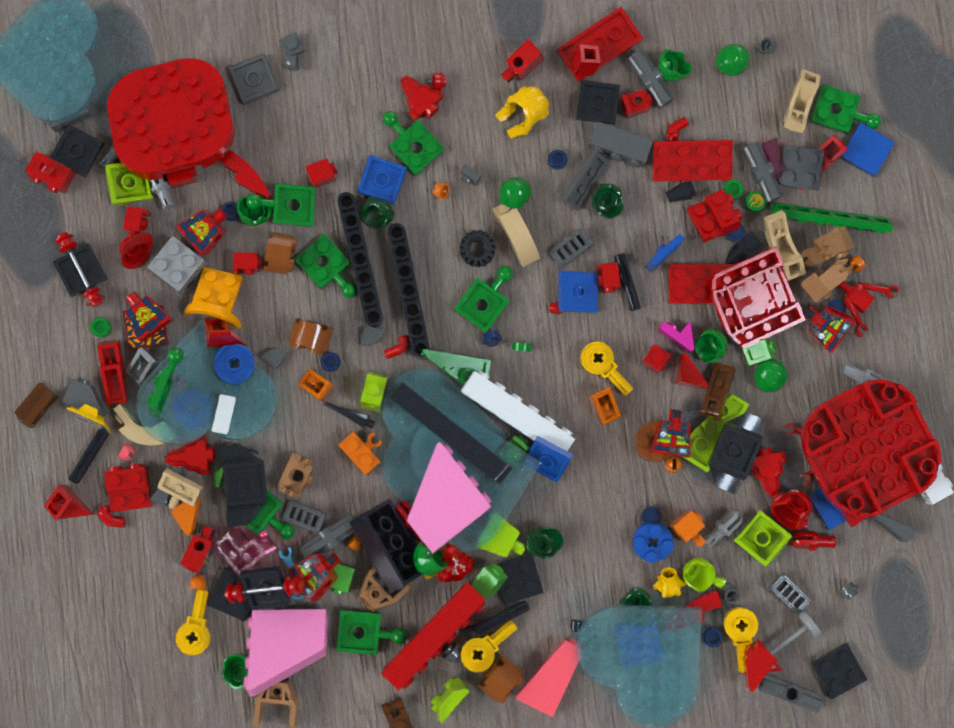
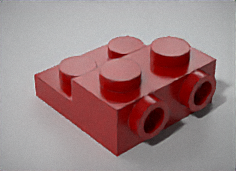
(715, 216)
(128, 488)

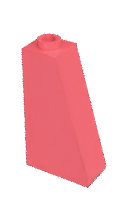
(551, 679)

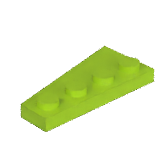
(707, 433)

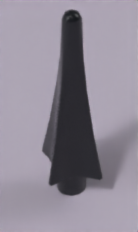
(359, 418)

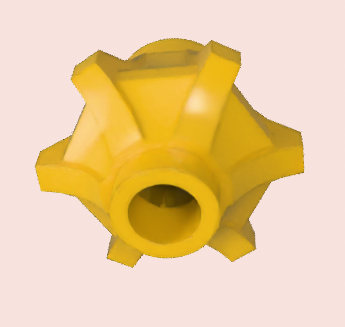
(669, 583)

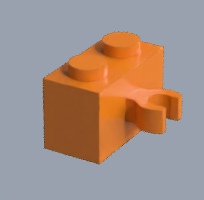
(361, 452)
(687, 527)

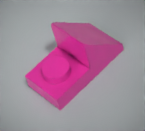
(683, 339)

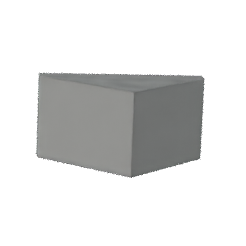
(142, 365)

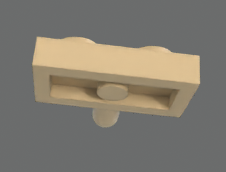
(180, 488)

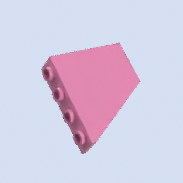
(446, 500)
(283, 645)

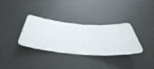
(223, 414)

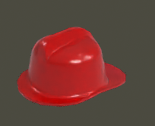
(135, 250)

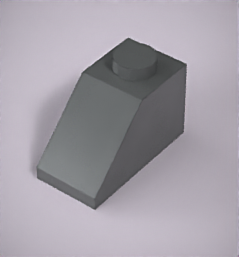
(82, 393)

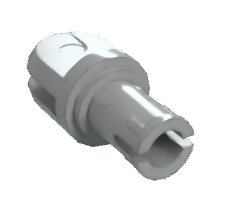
(162, 189)
(858, 374)
(724, 527)

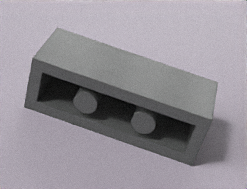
(620, 144)

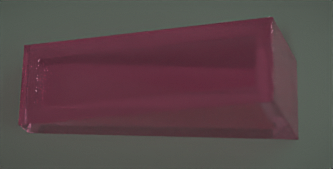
(772, 154)

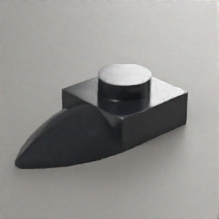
(744, 249)

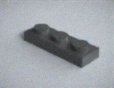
(584, 180)

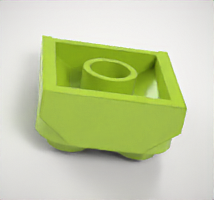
(126, 186)
(763, 539)
(450, 698)

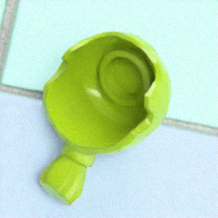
(701, 575)

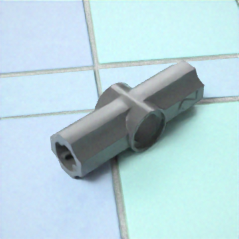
(650, 78)
(763, 172)
(328, 538)
(802, 697)

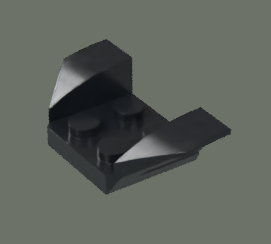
(735, 451)
(243, 484)

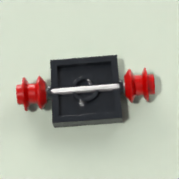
(79, 270)
(265, 588)

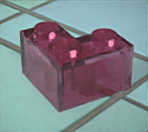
(242, 552)

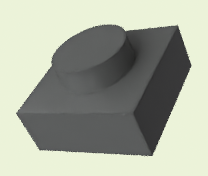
(292, 45)
(469, 176)

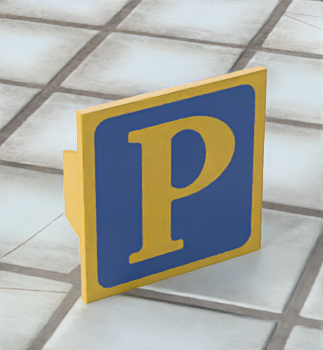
(90, 415)

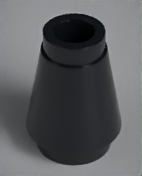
(681, 192)

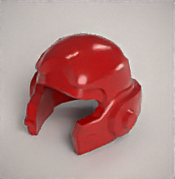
(792, 509)

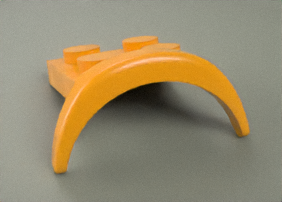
(216, 296)

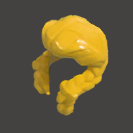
(534, 106)

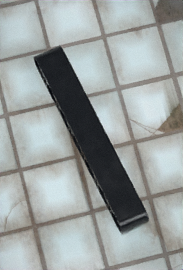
(360, 250)
(408, 281)
(451, 433)

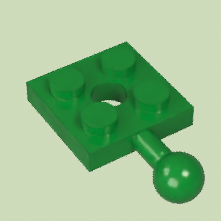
(848, 105)
(415, 134)
(281, 212)
(336, 264)
(481, 291)
(164, 383)
(266, 516)
(369, 642)

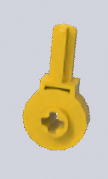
(606, 367)
(195, 624)
(741, 636)
(487, 645)

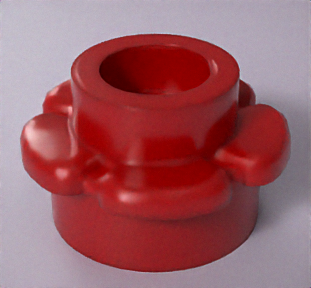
(438, 81)

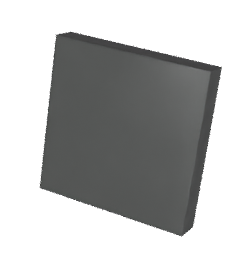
(253, 79)

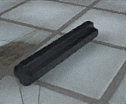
(627, 282)
(88, 456)
(501, 618)

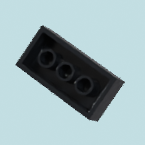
(387, 544)

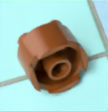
(279, 253)
(310, 335)
(643, 442)
(500, 679)

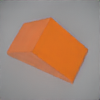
(316, 385)
(605, 405)
(187, 516)

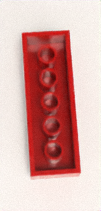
(433, 635)

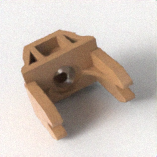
(828, 246)
(822, 282)
(288, 484)
(382, 598)
(271, 695)

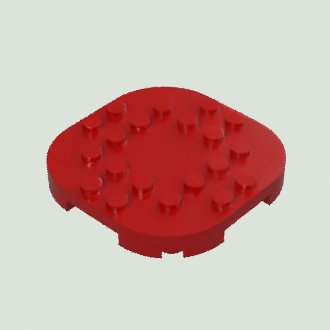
(170, 118)
(870, 448)

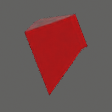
(219, 333)
(688, 374)
(66, 504)

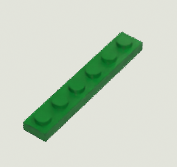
(839, 219)

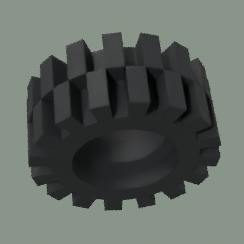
(481, 237)

